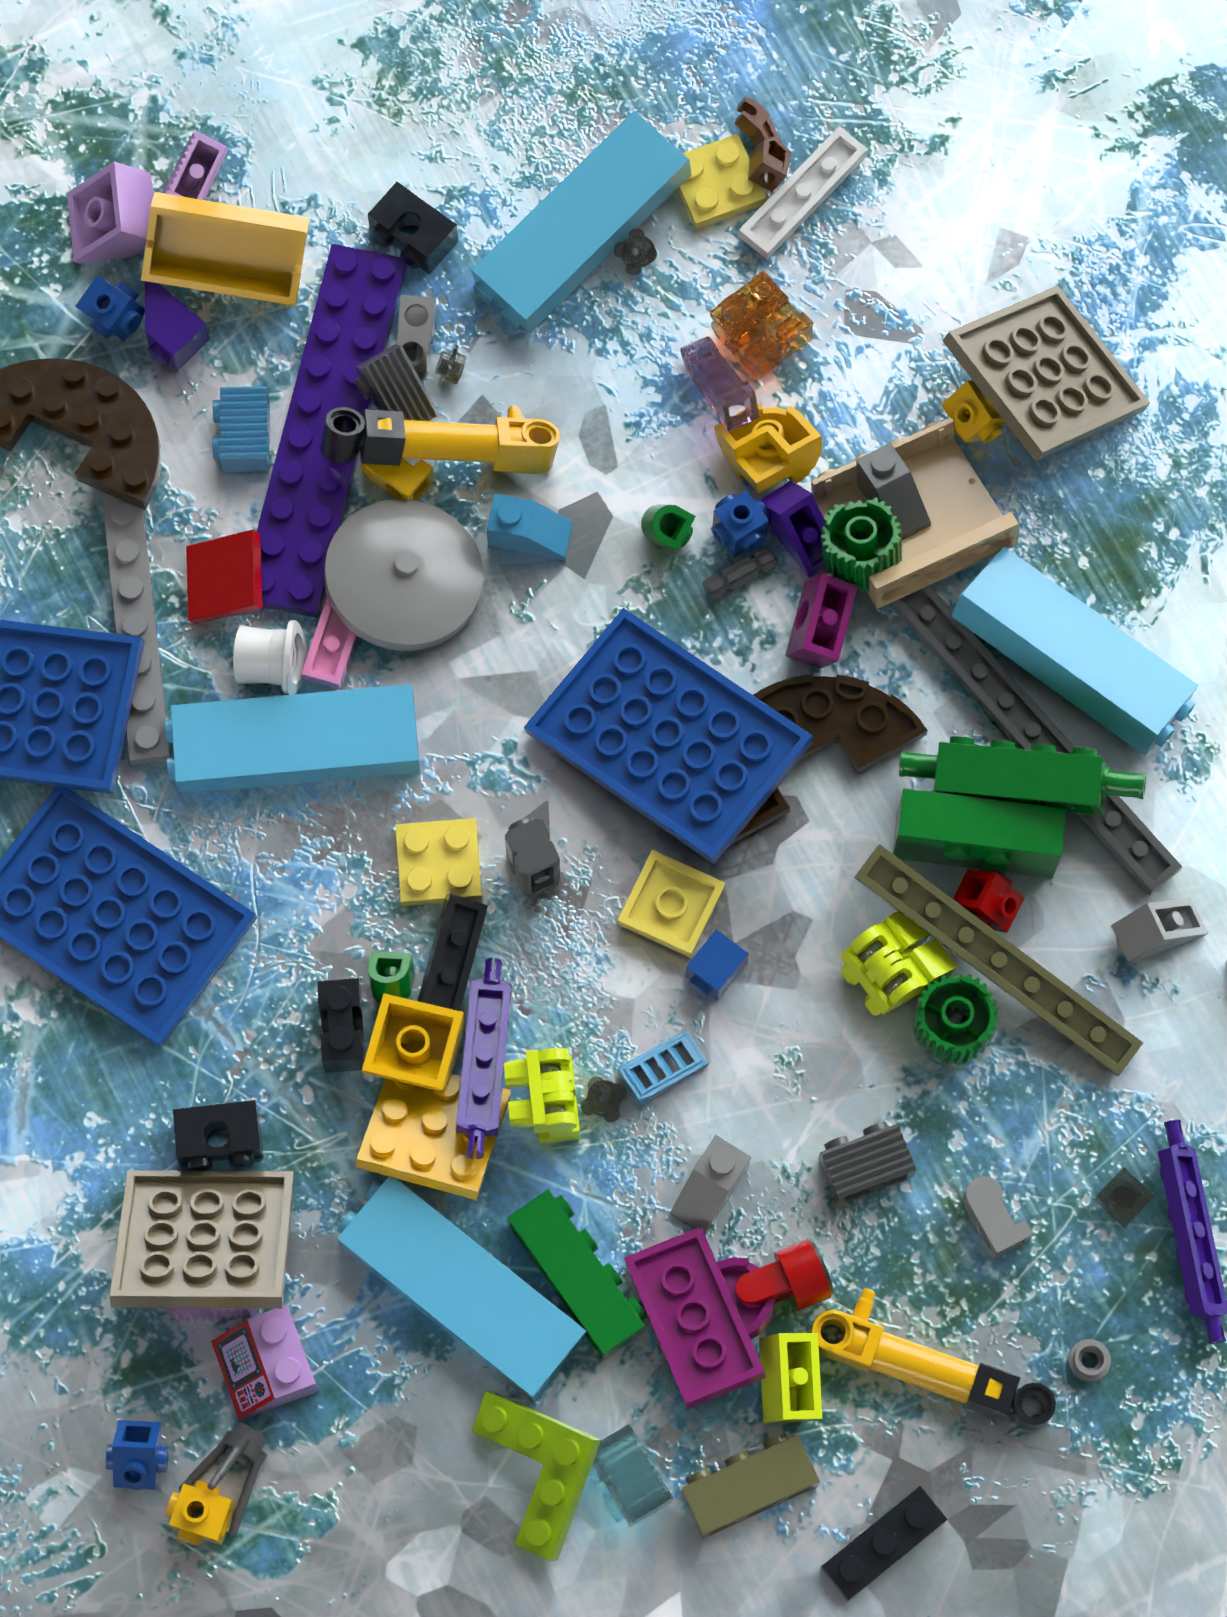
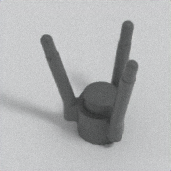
(240, 1447)

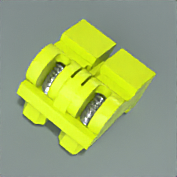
(893, 963)
(552, 1095)

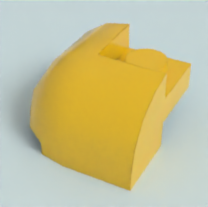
(771, 447)

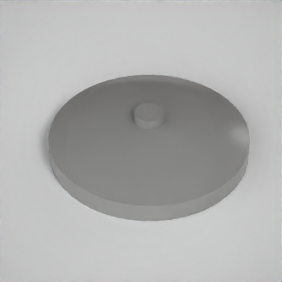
(403, 575)

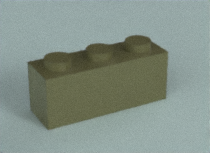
(749, 1484)

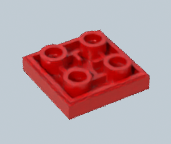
(224, 577)

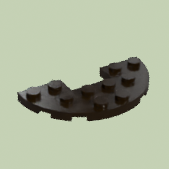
(91, 409)
(841, 710)

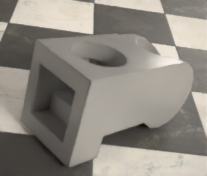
(416, 329)
(991, 1218)

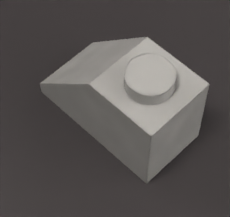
(1158, 928)
(711, 1184)

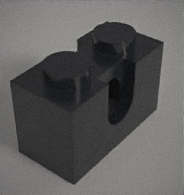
(404, 210)
(340, 1045)
(196, 1125)

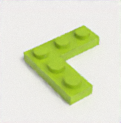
(566, 1462)

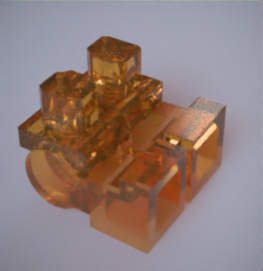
(760, 326)

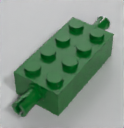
(1023, 776)

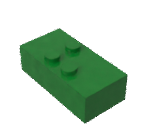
(979, 833)

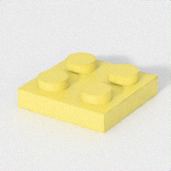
(719, 183)
(438, 861)
(671, 903)

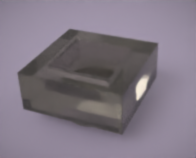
(1124, 1197)

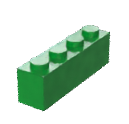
(576, 1274)

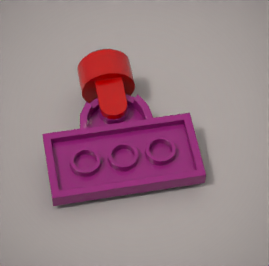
(714, 1309)

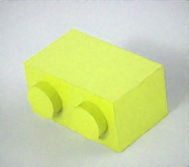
(792, 1378)

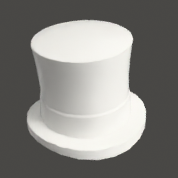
(270, 656)

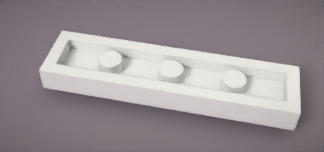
(803, 192)

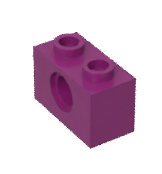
(821, 621)

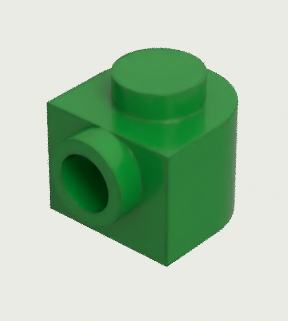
(667, 526)
(391, 974)

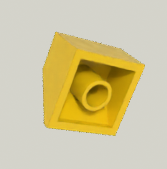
(414, 1042)

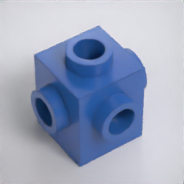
(111, 308)
(736, 533)
(137, 1455)

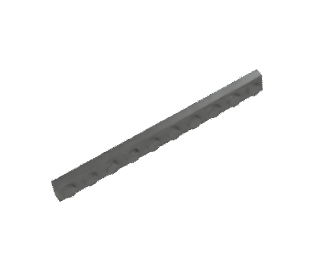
(1028, 725)

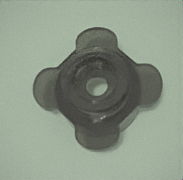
(645, 247)
(450, 366)
(599, 1088)

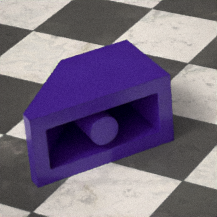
(171, 328)
(797, 525)

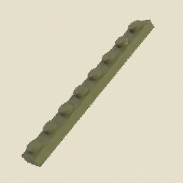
(998, 960)

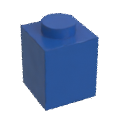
(715, 966)

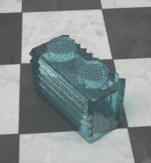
(628, 1478)

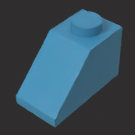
(527, 528)

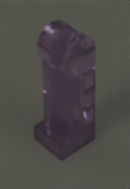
(719, 383)

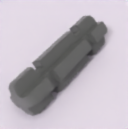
(739, 574)

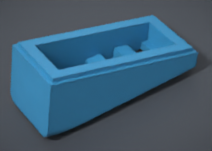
(635, 1087)

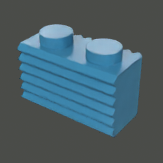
(243, 429)

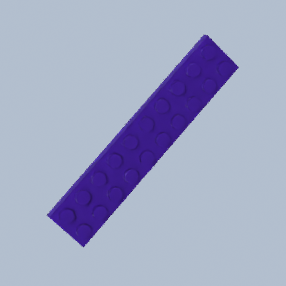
(306, 488)

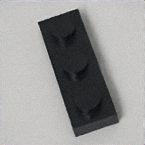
(452, 952)
(883, 1543)

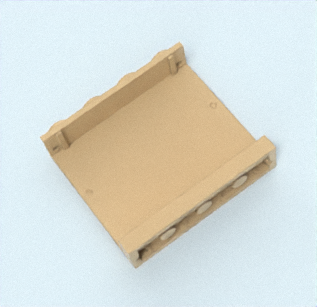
(961, 512)

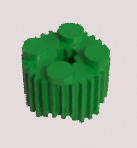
(860, 541)
(950, 1040)

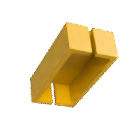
(224, 248)

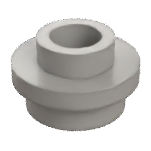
(1102, 1357)

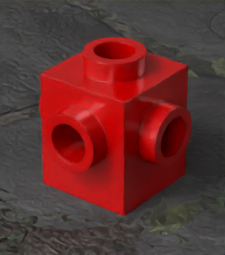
(989, 898)

